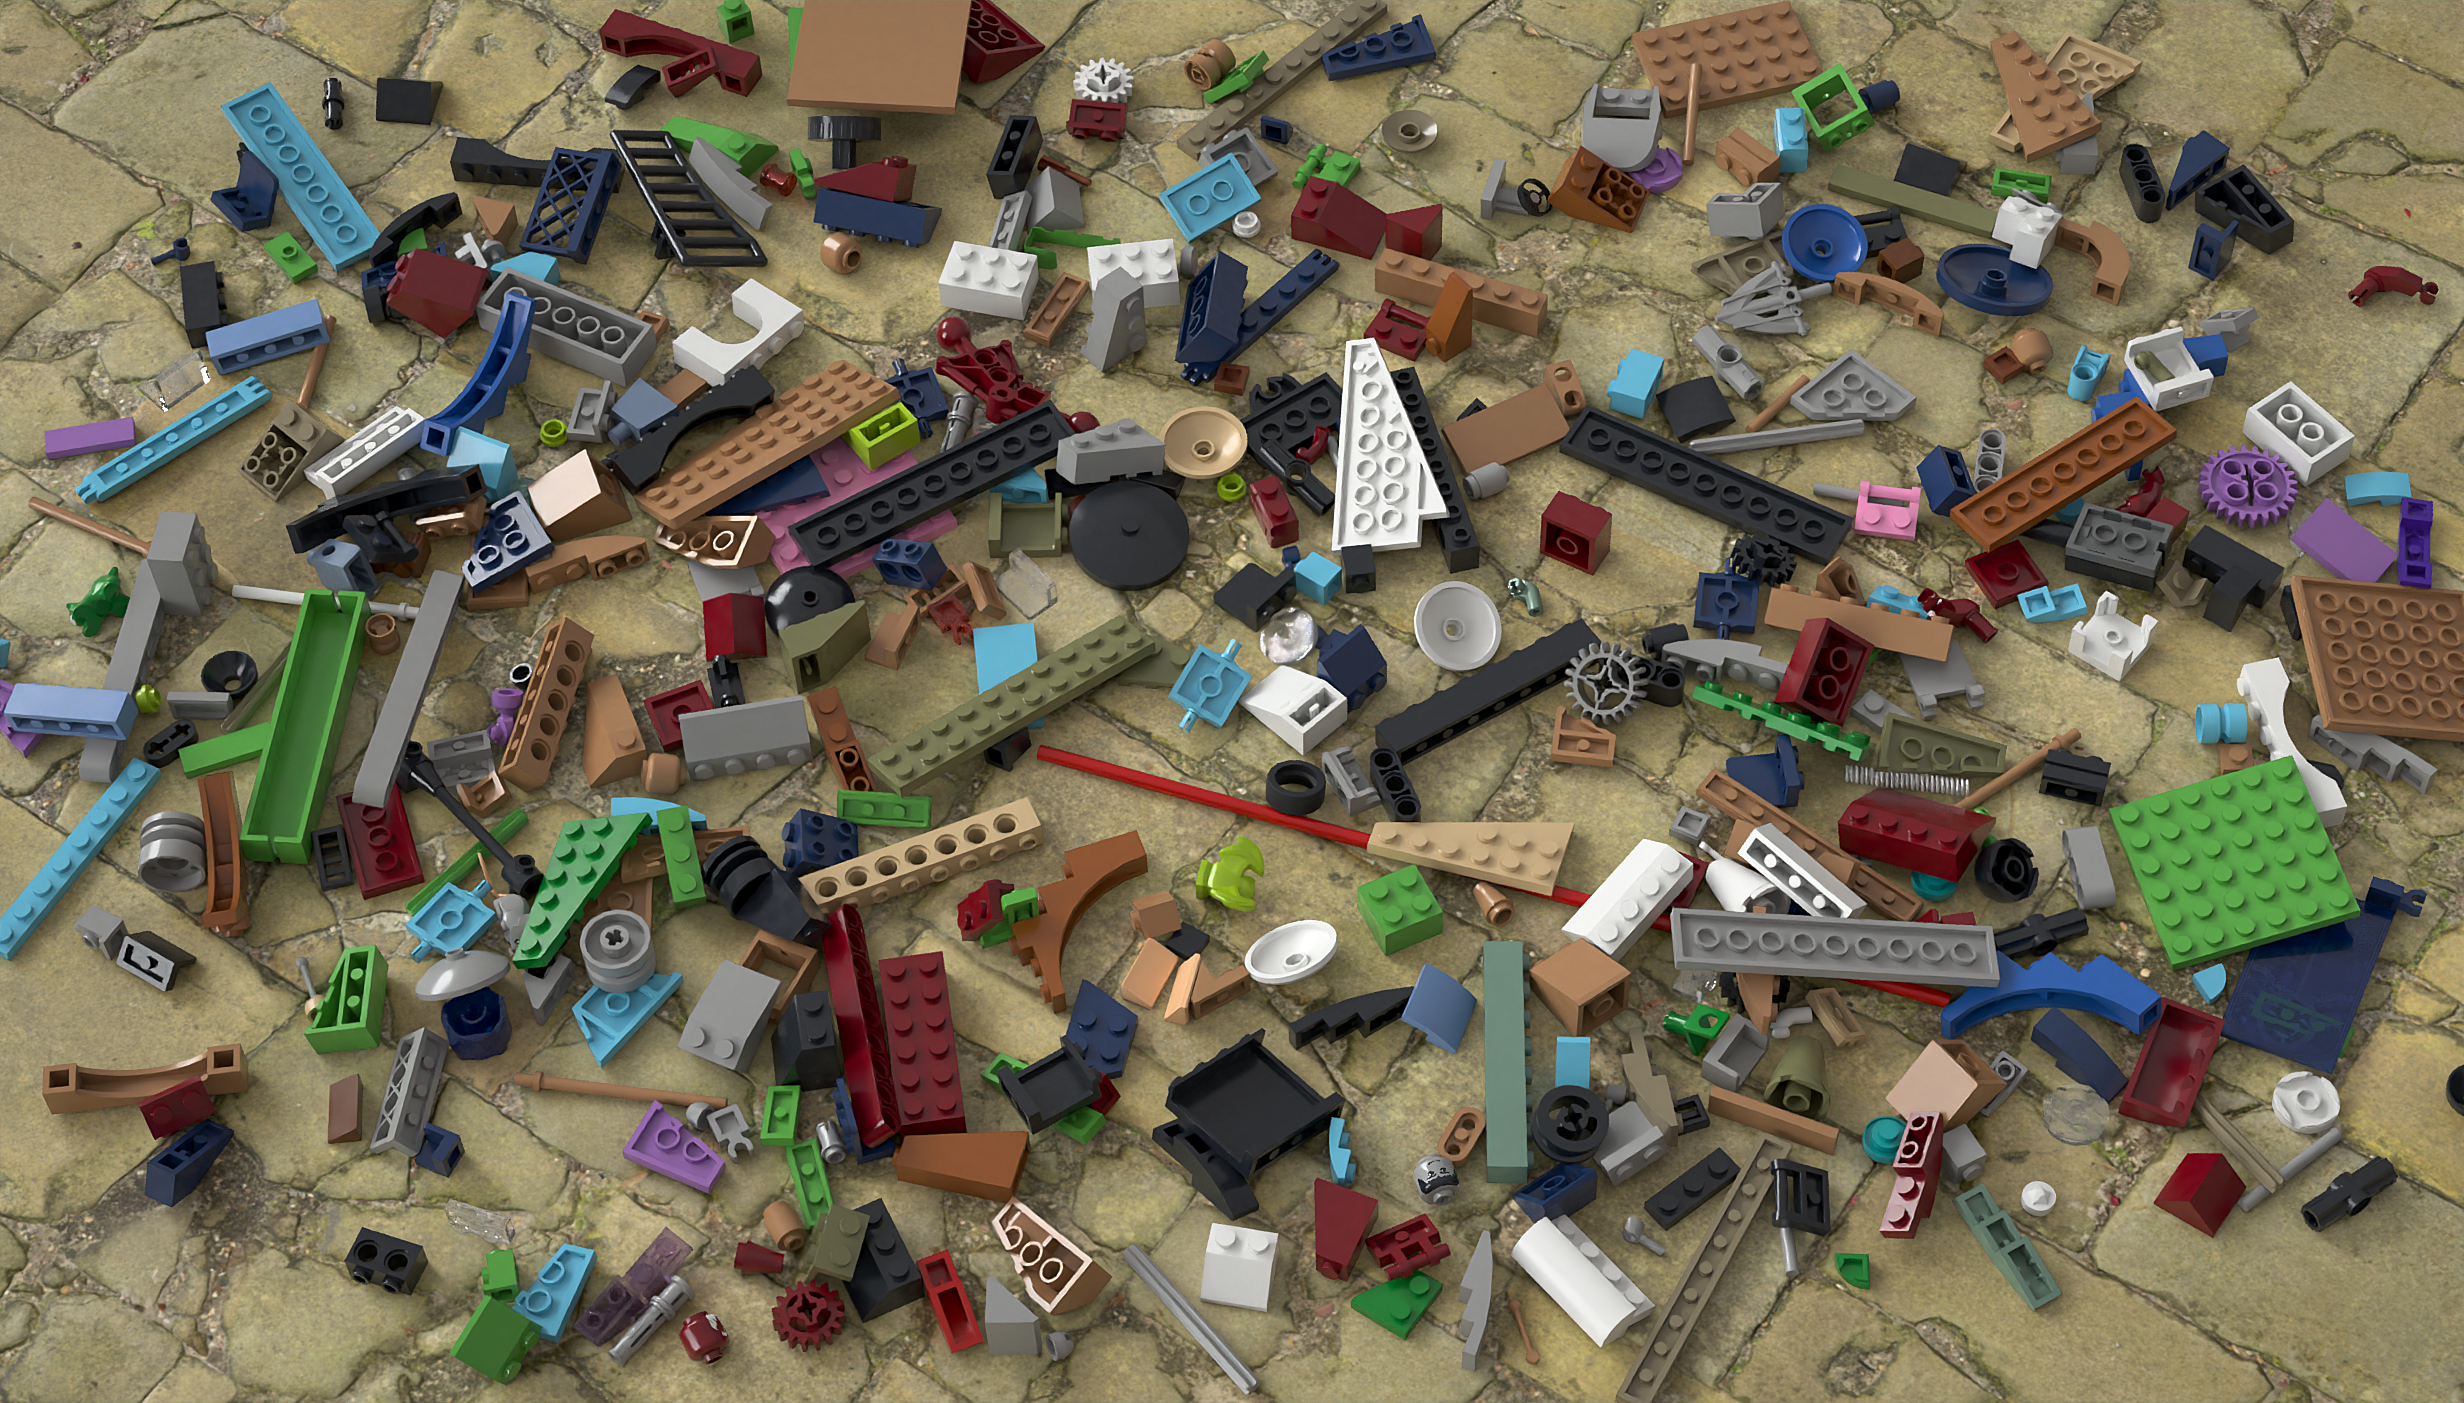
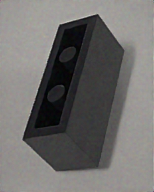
(1014, 156)
(202, 301)
(2214, 553)

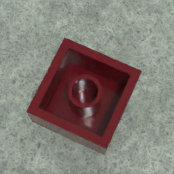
(1575, 533)

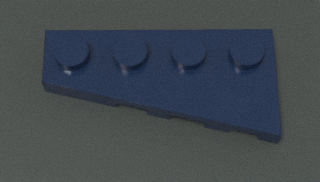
(1392, 49)
(786, 486)

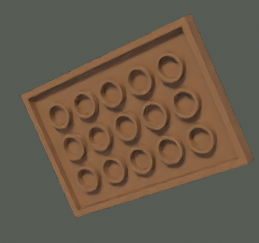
(1740, 53)

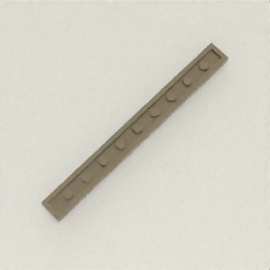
(1281, 76)
(1703, 1273)

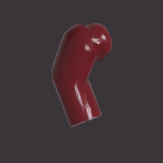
(1317, 448)

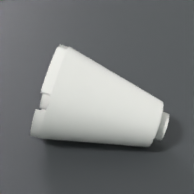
(1742, 888)

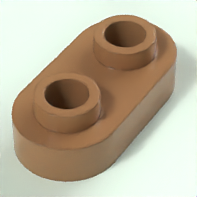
(1459, 1139)

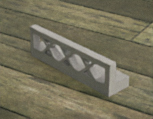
(411, 1094)

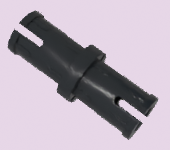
(333, 103)

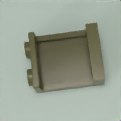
(1028, 526)

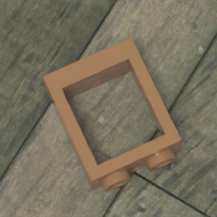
(788, 954)

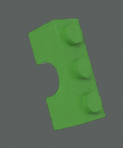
(681, 857)

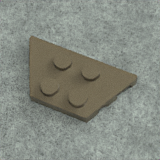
(1739, 264)

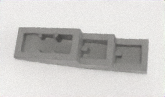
(728, 184)
(2376, 753)
(1476, 1293)

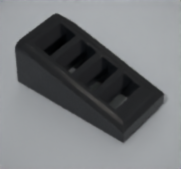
(325, 836)

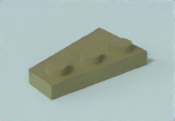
(1159, 668)

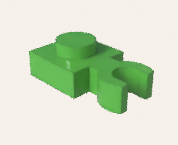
(802, 169)

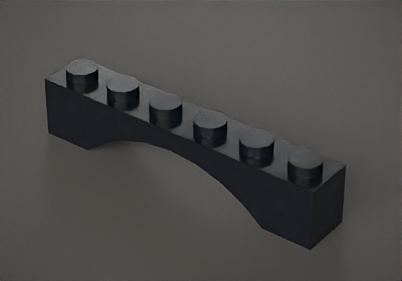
(483, 163)
(735, 399)

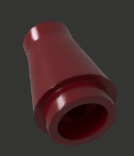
(757, 1259)

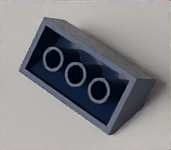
(885, 219)
(1212, 311)

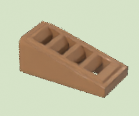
(960, 589)

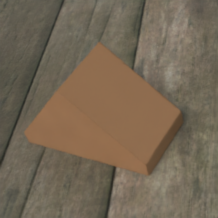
(496, 218)

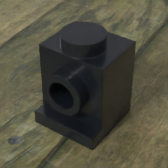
(1008, 750)

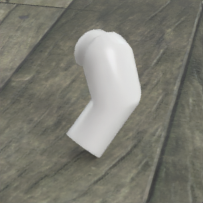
(1787, 1018)

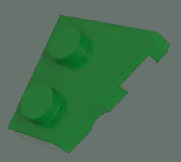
(1399, 1303)

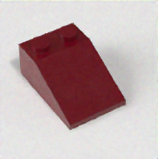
(884, 180)
(1337, 219)

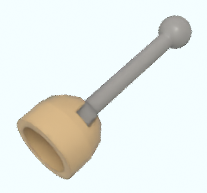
(311, 1004)

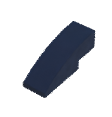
(2078, 1054)

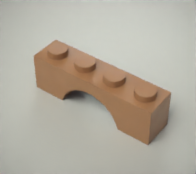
(1840, 867)

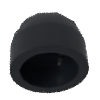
(519, 675)

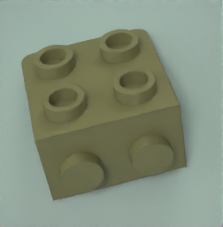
(837, 1244)

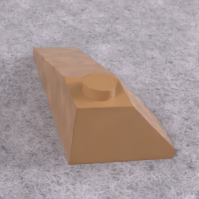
(719, 540)
(1050, 1265)

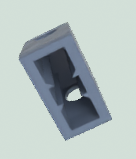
(640, 412)
(343, 567)

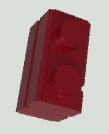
(1274, 512)

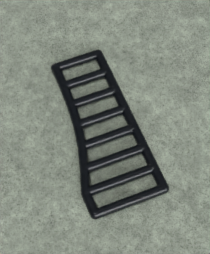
(694, 187)

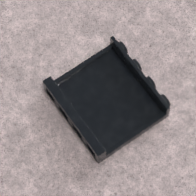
(1250, 1106)

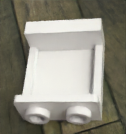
(2189, 381)

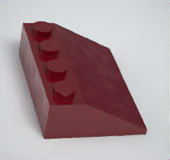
(995, 43)
(1913, 833)

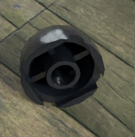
(2006, 871)

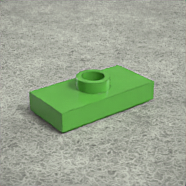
(290, 257)

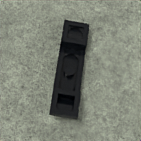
(437, 211)

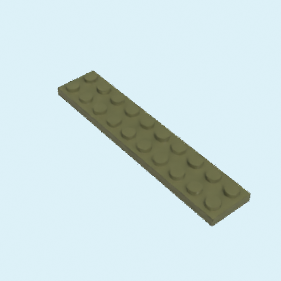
(1010, 706)

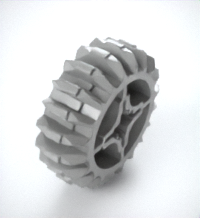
(1610, 670)

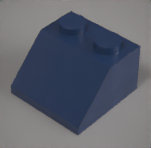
(1354, 667)

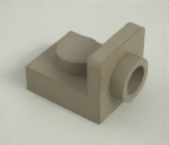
(2179, 585)

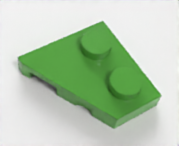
(1239, 78)
(1016, 907)

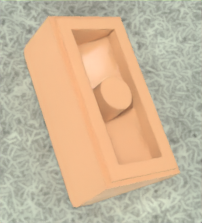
(1148, 974)
(1179, 1004)

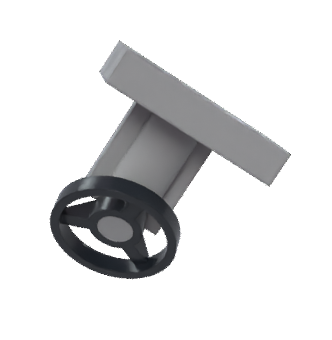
(1508, 199)

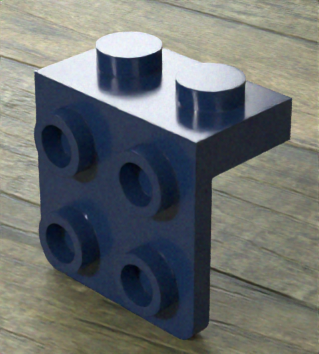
(254, 197)
(1772, 774)
(817, 841)
(851, 1135)

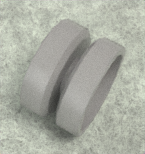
(618, 951)

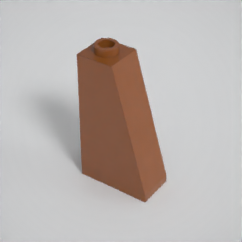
(965, 1163)

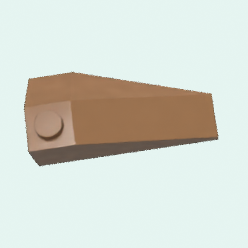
(611, 735)

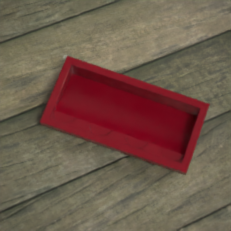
(2171, 1065)

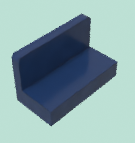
(2212, 249)

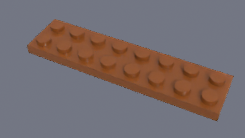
(2063, 474)

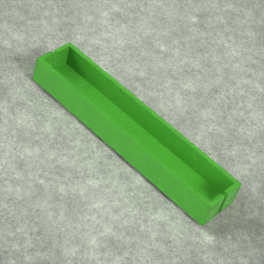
(305, 727)

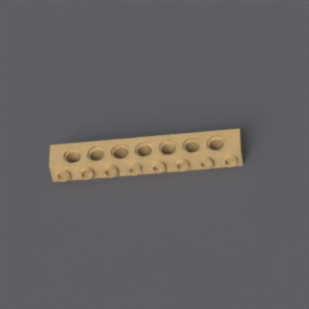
(929, 850)

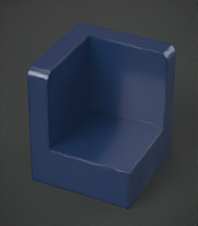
(440, 1151)

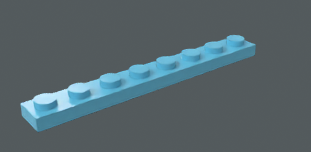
(75, 855)

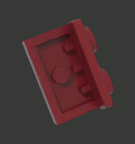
(1097, 120)
(982, 909)
(176, 1107)

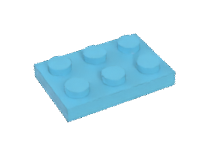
(1210, 198)

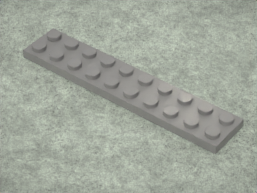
(1834, 947)

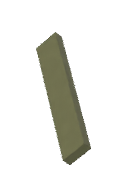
(1913, 201)

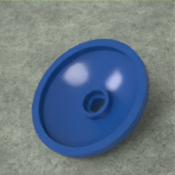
(1824, 230)

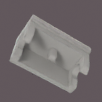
(1349, 781)

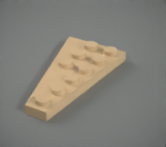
(2083, 68)
(1498, 852)

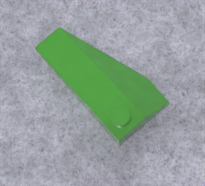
(743, 147)

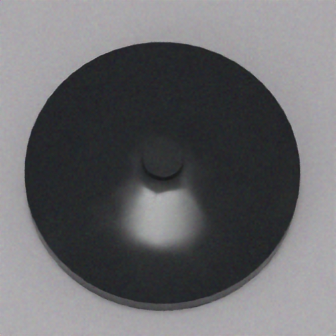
(1129, 536)

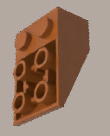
(1597, 192)

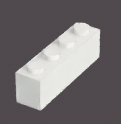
(1799, 875)

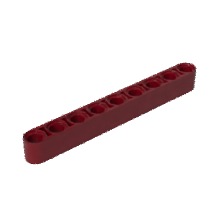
(860, 1027)

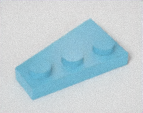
(557, 1290)

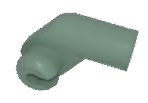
(1527, 593)

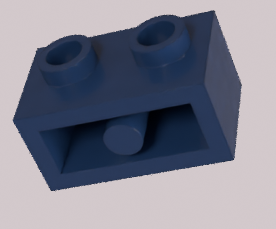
(1945, 480)

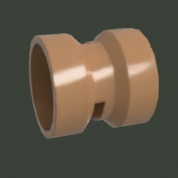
(382, 634)

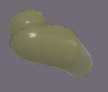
(2151, 363)

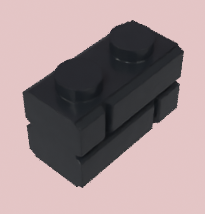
(2075, 777)

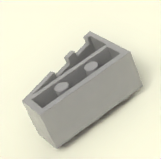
(1117, 320)
(1108, 452)

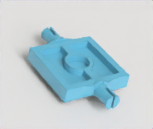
(1210, 686)
(451, 920)

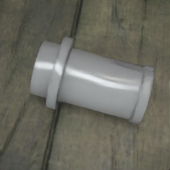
(833, 1149)

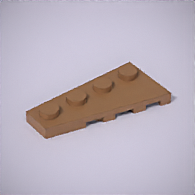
(648, 856)

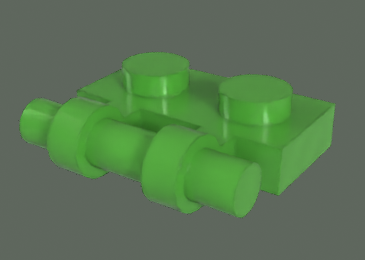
(1337, 168)

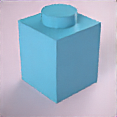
(1318, 578)

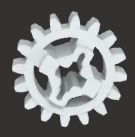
(1104, 82)

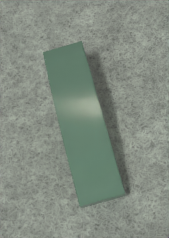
(2006, 1247)

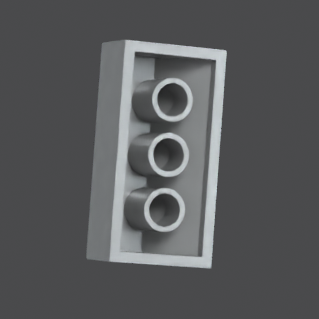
(745, 737)

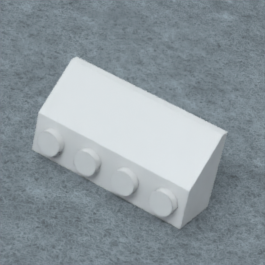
(1631, 899)

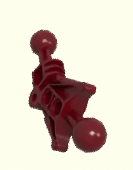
(992, 376)

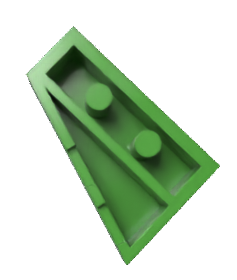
(354, 1003)

